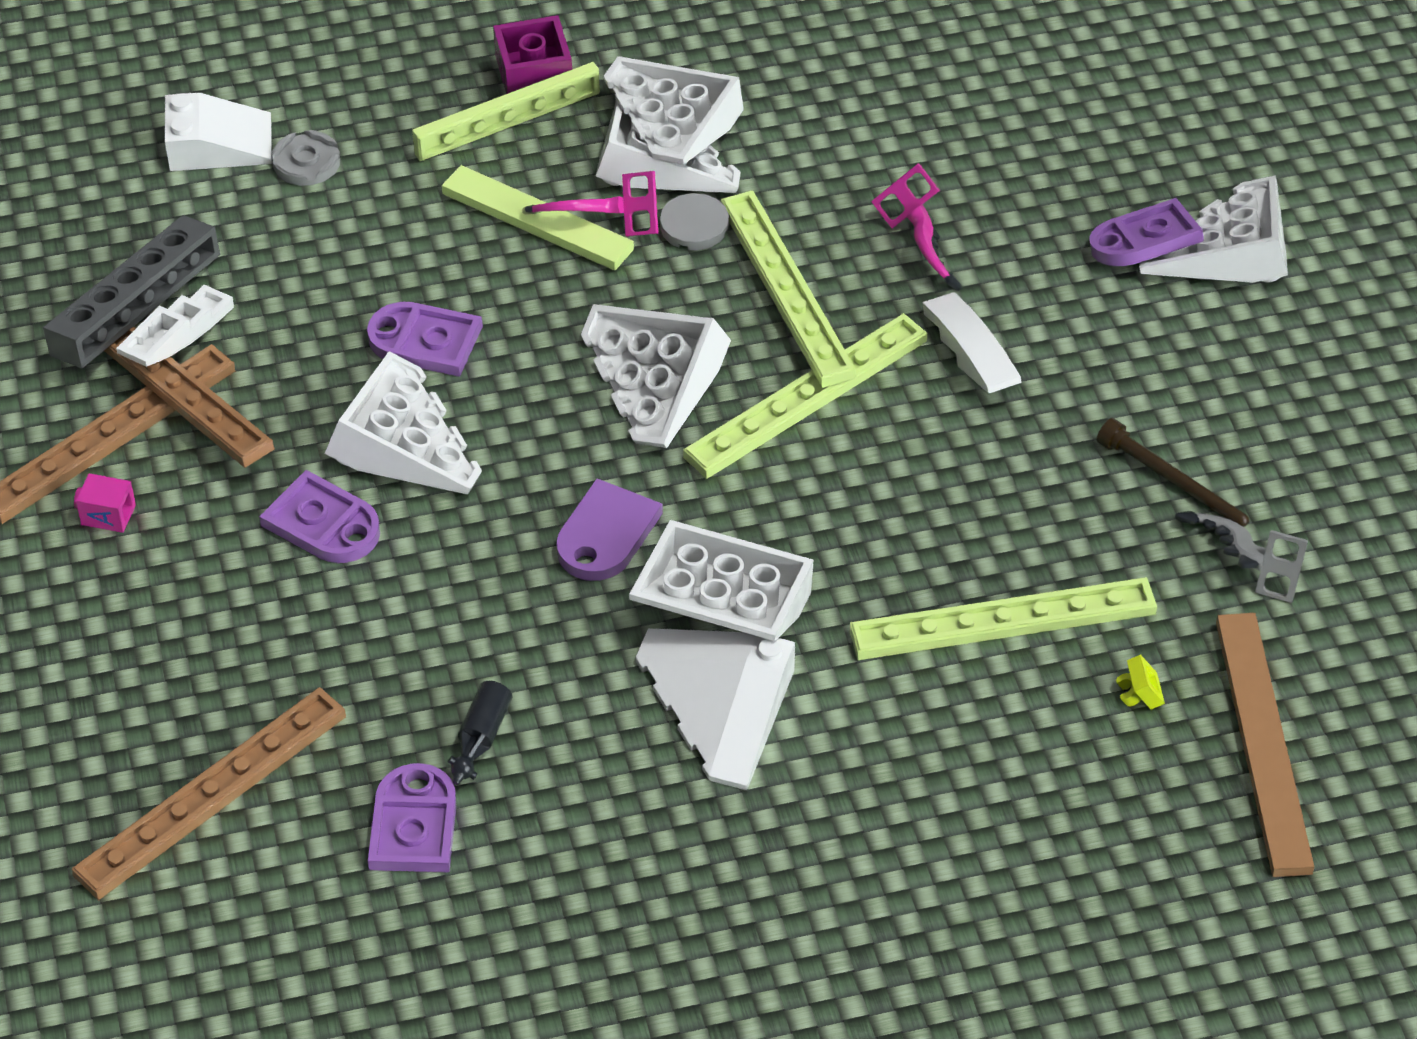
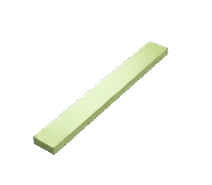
(789, 290)
(801, 399)
(1002, 618)

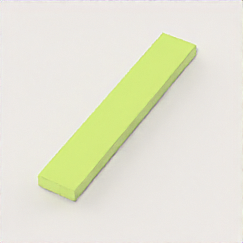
(506, 111)
(554, 226)

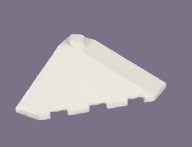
(675, 106)
(627, 153)
(1239, 241)
(655, 365)
(401, 433)
(722, 692)

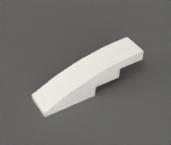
(177, 327)
(972, 341)

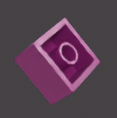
(530, 51)

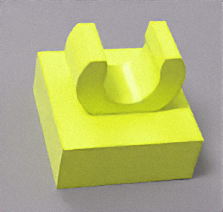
(1143, 684)

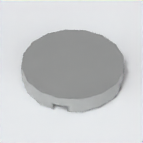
(306, 158)
(694, 221)

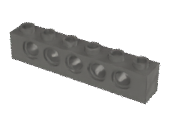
(131, 291)

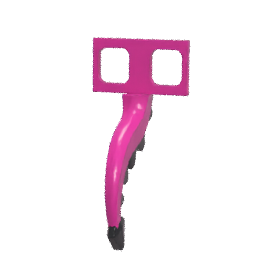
(625, 204)
(914, 210)

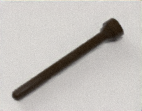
(1114, 436)

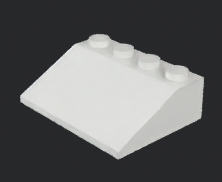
(725, 581)

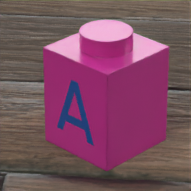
(105, 502)

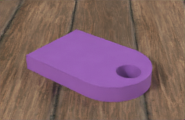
(1145, 234)
(425, 335)
(322, 519)
(609, 528)
(413, 825)

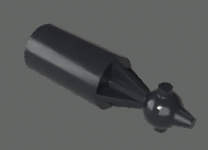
(480, 727)

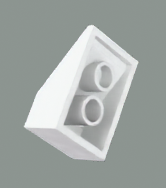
(215, 133)

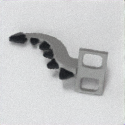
(1250, 555)

